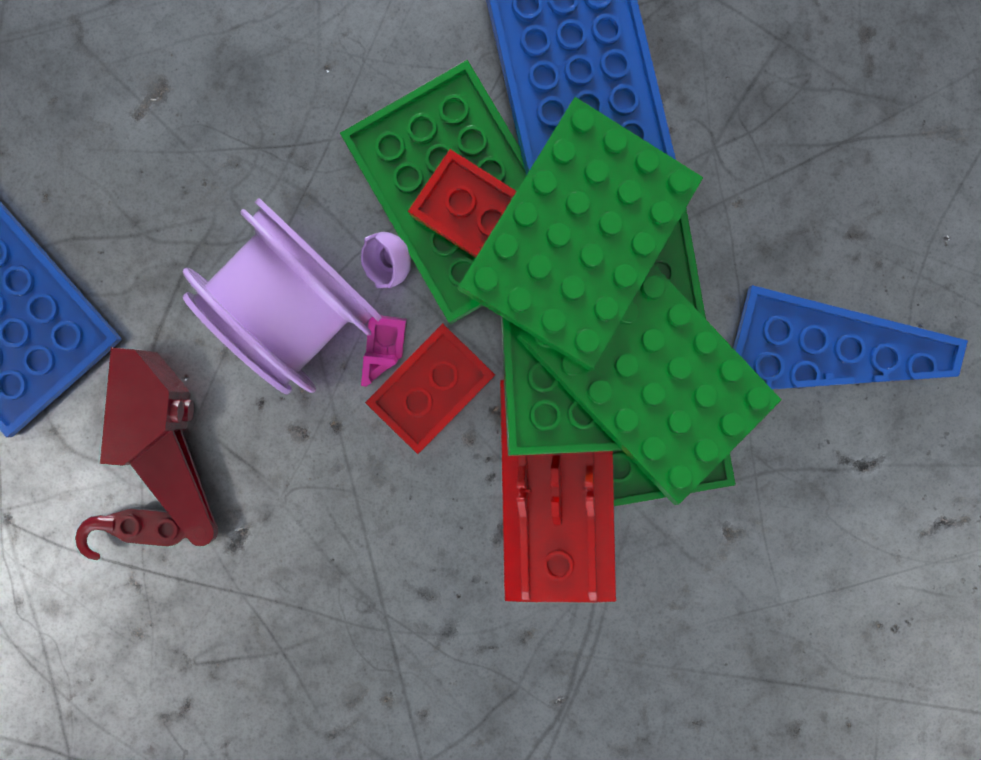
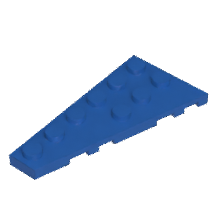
(818, 344)

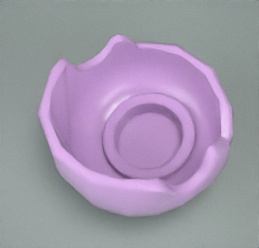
(385, 259)

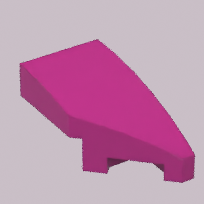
(383, 346)

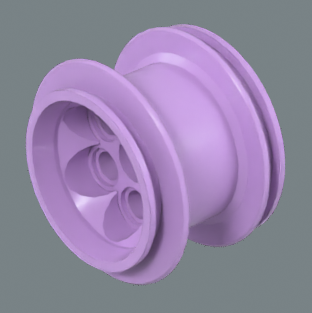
(276, 302)

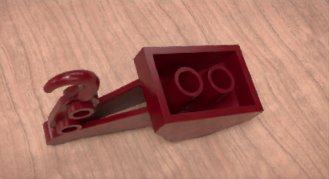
(144, 429)

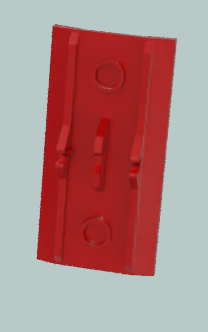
(558, 525)

